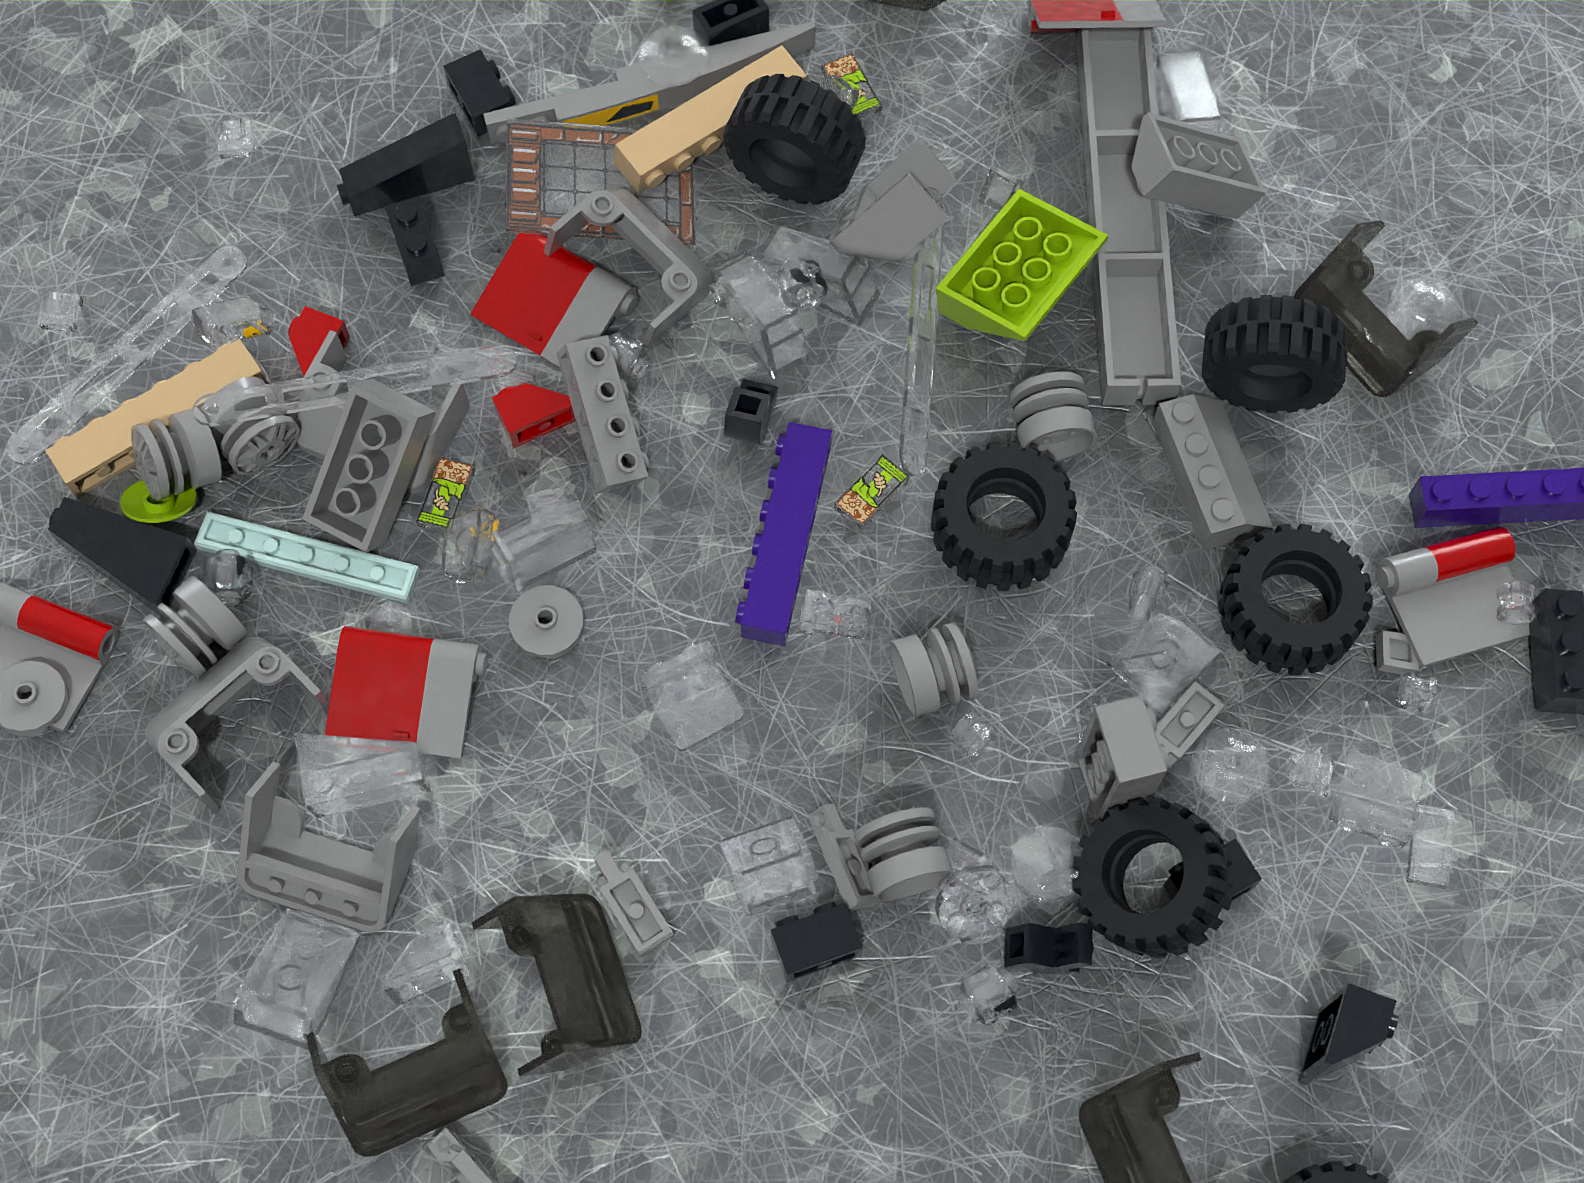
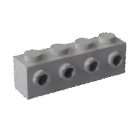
(603, 414)

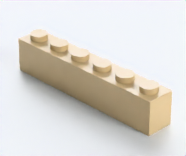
(692, 127)
(105, 444)

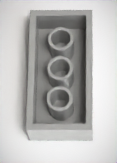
(368, 464)
(1121, 755)

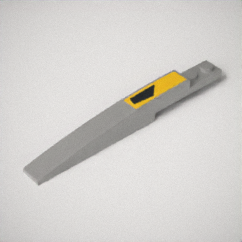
(638, 95)

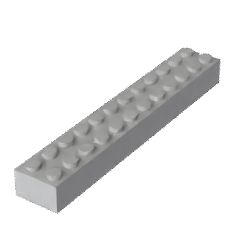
(1134, 265)

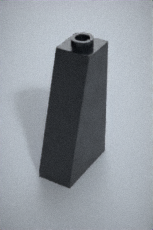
(408, 168)
(128, 552)

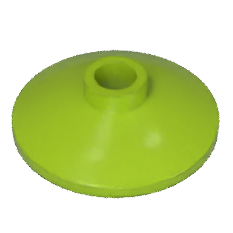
(142, 507)

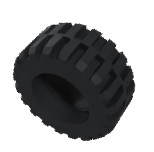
(794, 139)
(1275, 354)
(1012, 473)
(1320, 562)
(1108, 856)

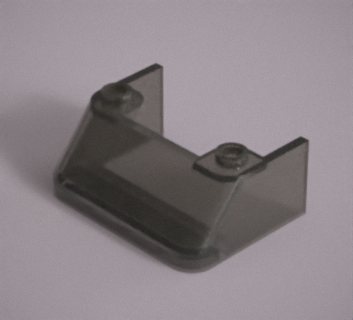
(1375, 347)
(578, 975)
(418, 1090)
(1129, 1128)

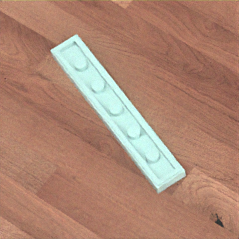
(309, 557)

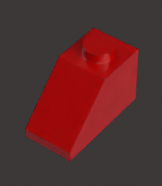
(309, 333)
(531, 412)

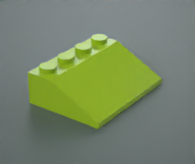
(1018, 268)

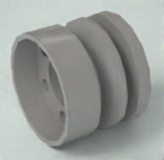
(1053, 415)
(255, 443)
(168, 456)
(194, 627)
(942, 667)
(902, 848)

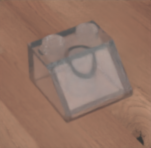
(770, 866)

